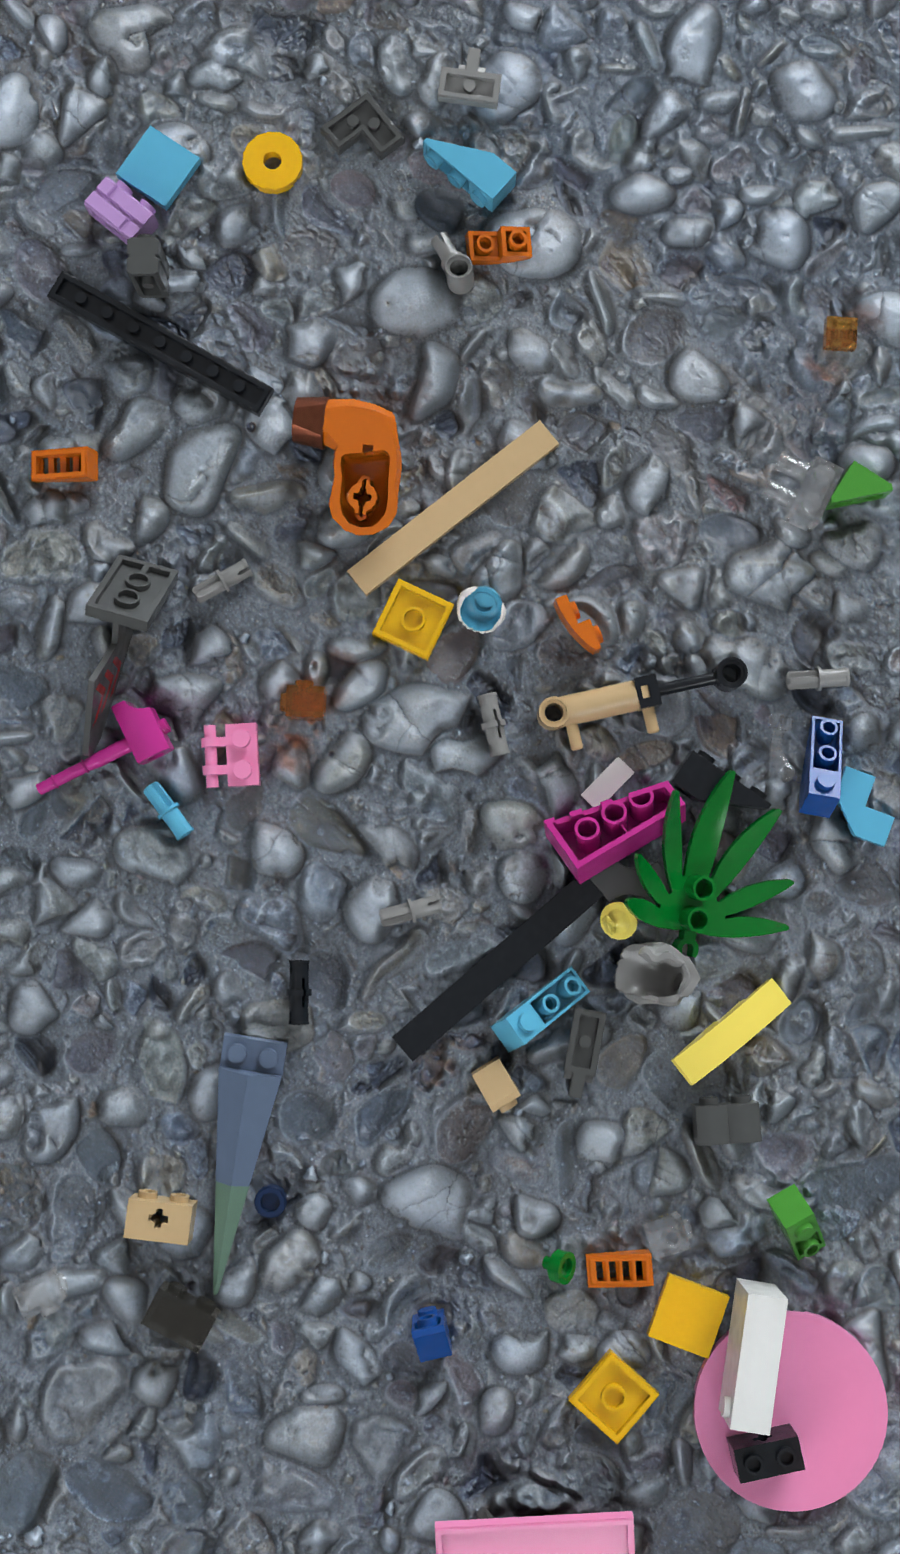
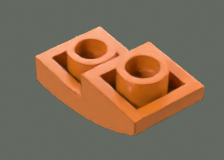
(500, 246)
(584, 632)

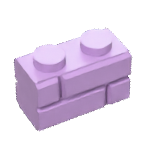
(119, 211)

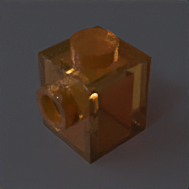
(304, 701)

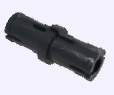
(299, 992)

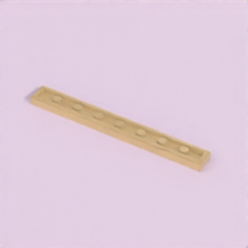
(453, 508)

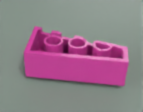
(609, 832)

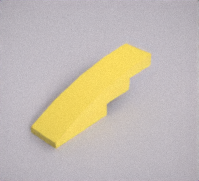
(731, 1032)

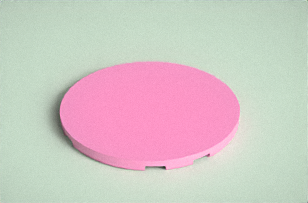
(828, 1397)

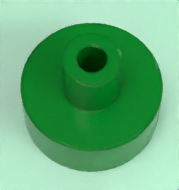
(560, 1266)

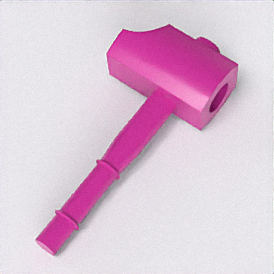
(144, 737)

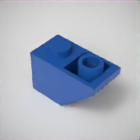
(431, 1334)

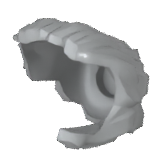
(655, 974)

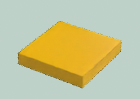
(413, 619)
(688, 1315)
(613, 1396)

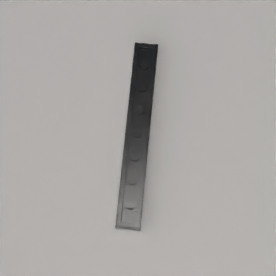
(160, 343)
(496, 967)

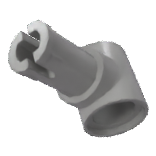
(453, 263)

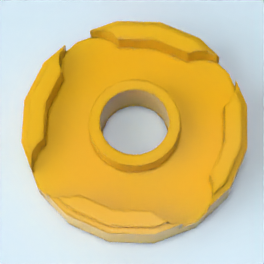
(269, 146)

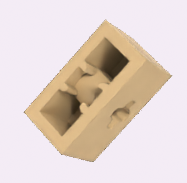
(146, 1226)

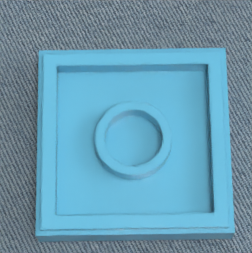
(158, 168)

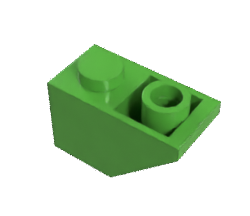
(796, 1222)

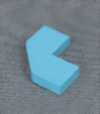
(862, 821)

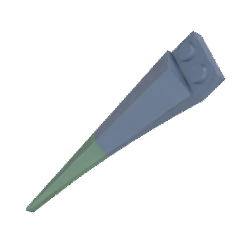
(247, 1093)

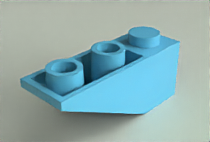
(476, 171)
(539, 1010)

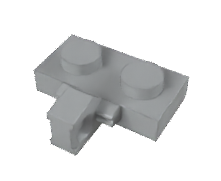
(469, 84)

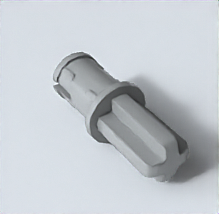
(222, 581)
(818, 678)
(410, 910)

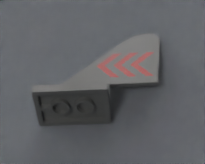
(130, 600)

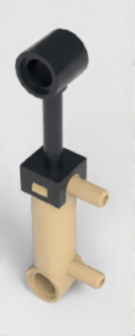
(638, 695)

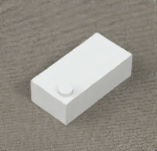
(753, 1356)

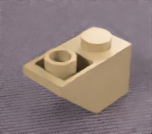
(496, 1085)

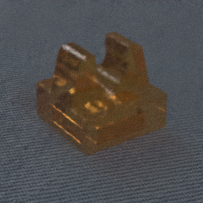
(840, 333)

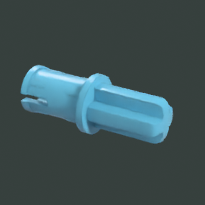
(168, 810)

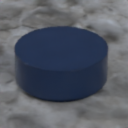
(270, 1201)

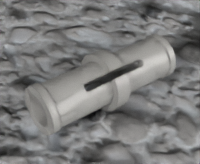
(493, 724)

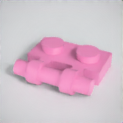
(241, 755)

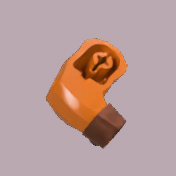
(364, 460)

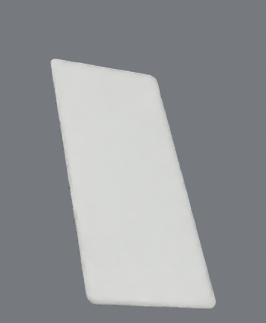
(607, 782)

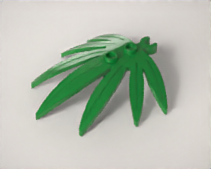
(693, 896)

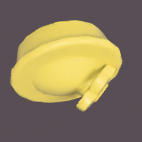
(618, 921)

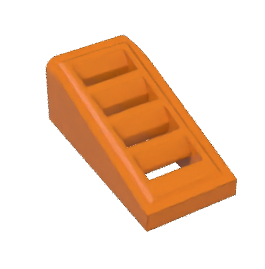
(84, 465)
(632, 1280)

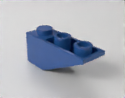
(822, 768)

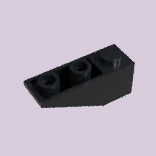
(699, 776)

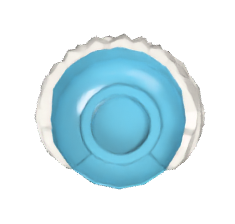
(480, 609)

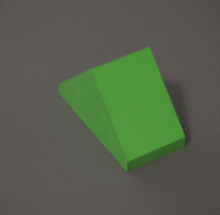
(858, 486)

